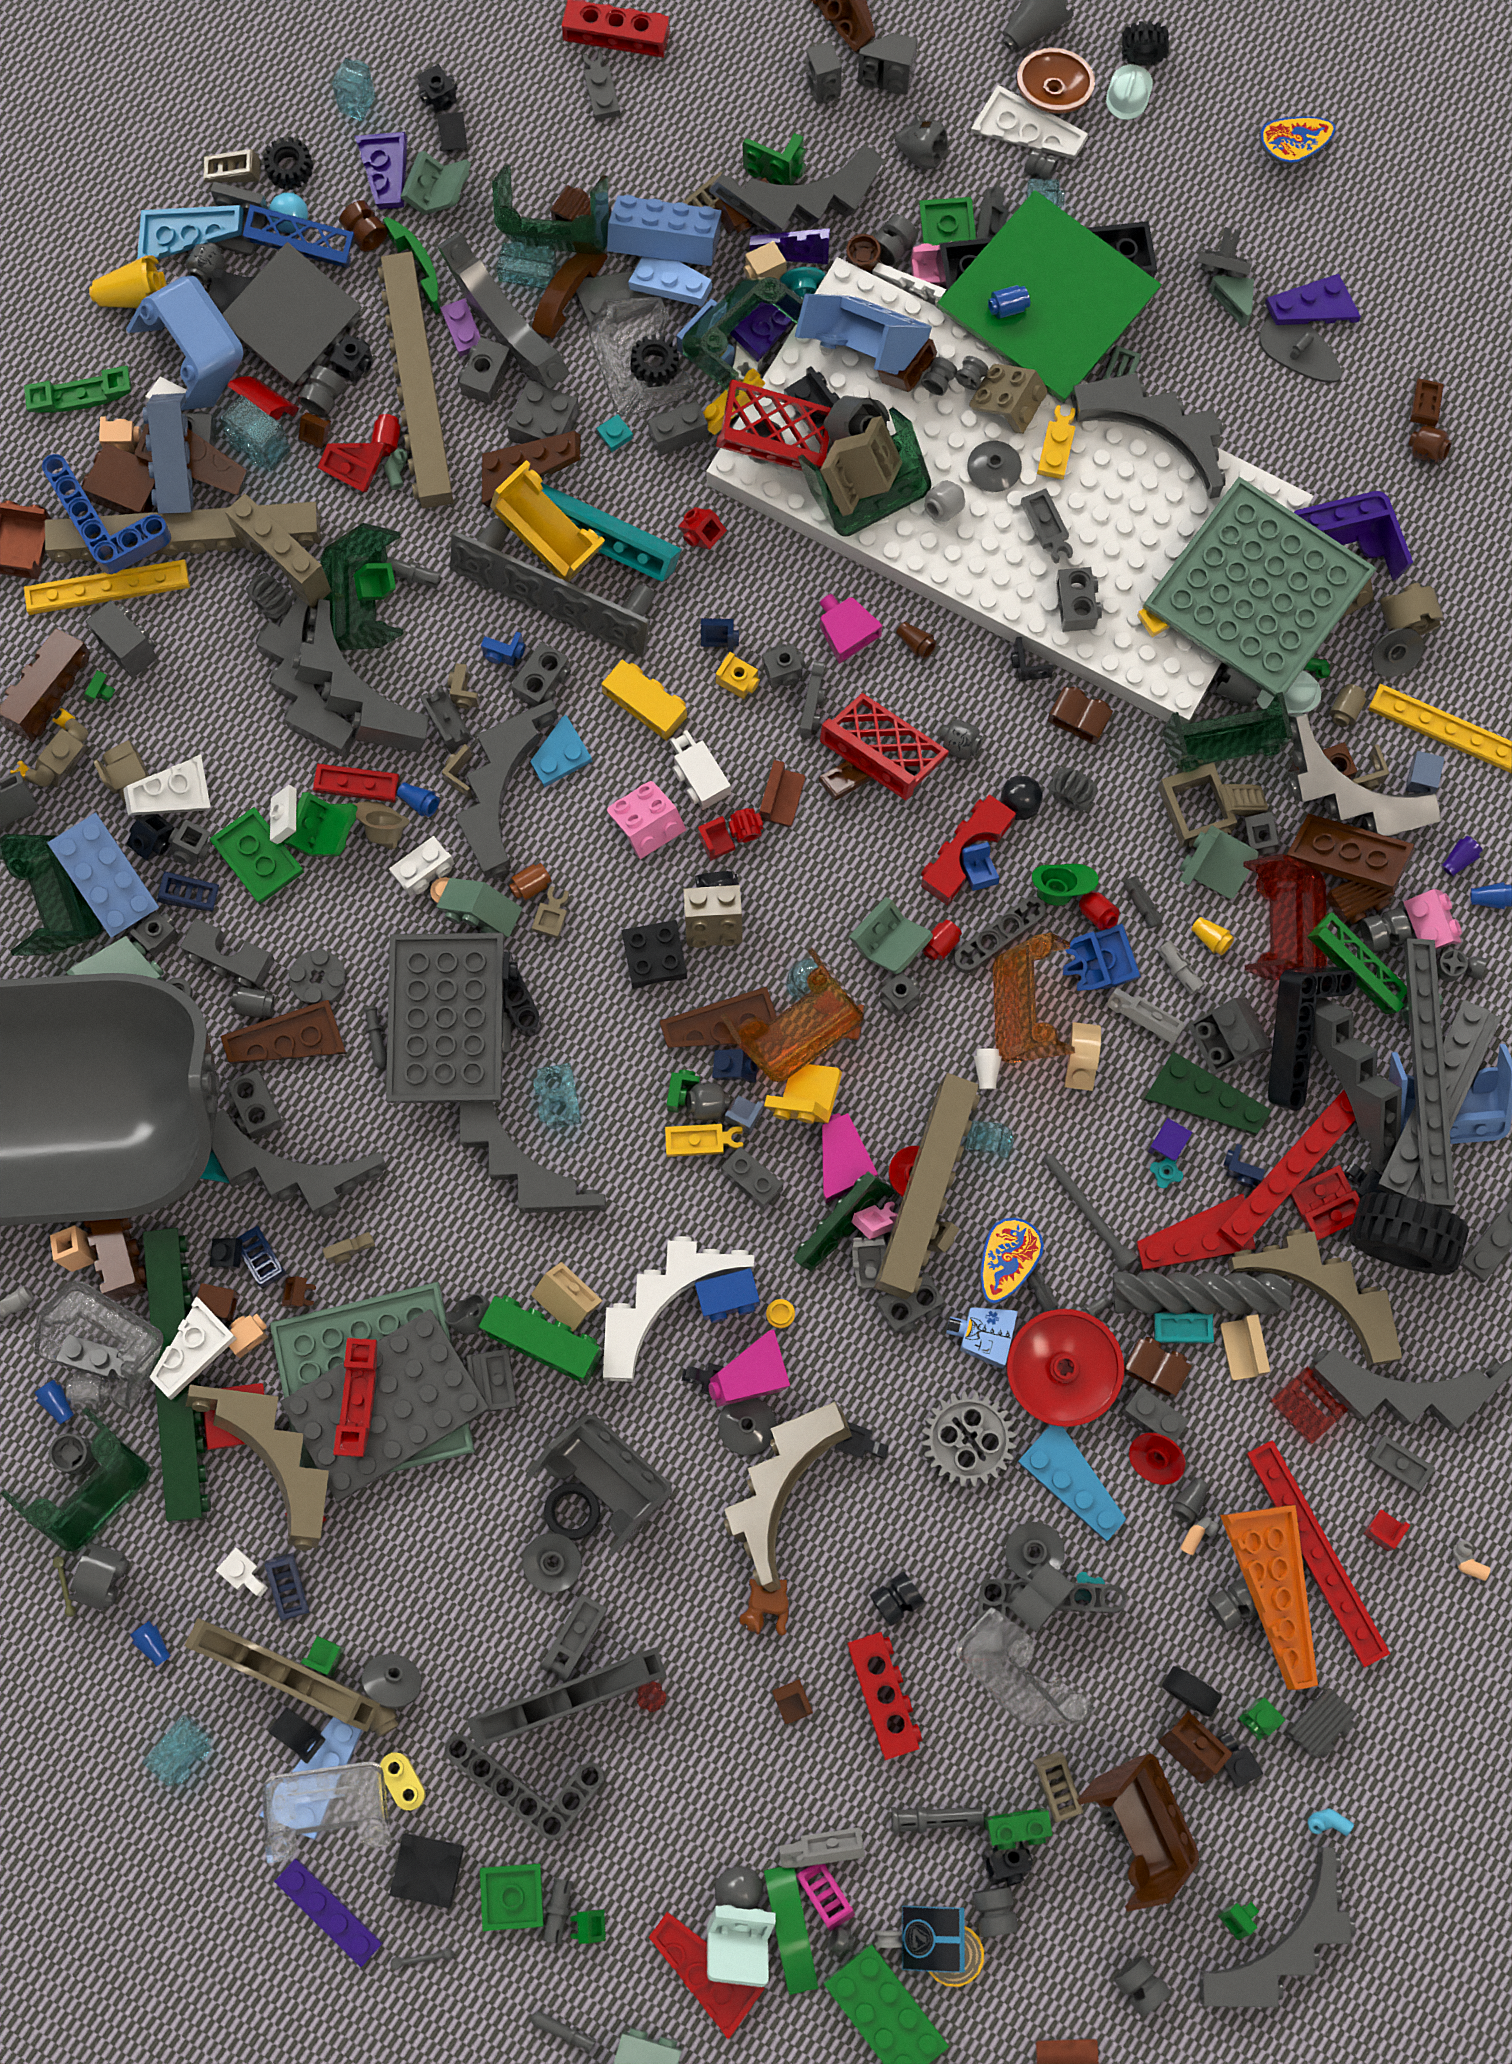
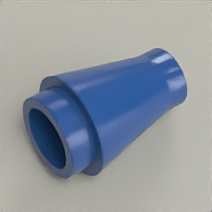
(421, 800)
(1494, 895)
(54, 1401)
(150, 1643)

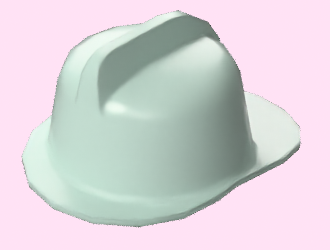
(1129, 92)
(1300, 698)

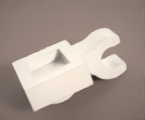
(240, 1571)

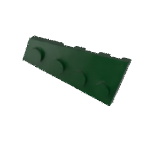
(1200, 1093)
(866, 1193)

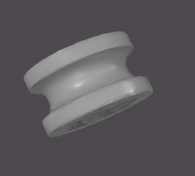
(888, 1939)

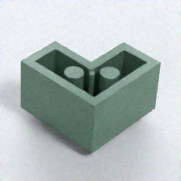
(478, 906)

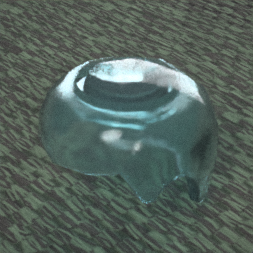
(797, 978)

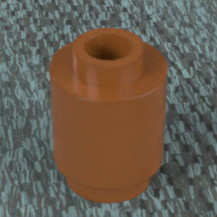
(529, 882)

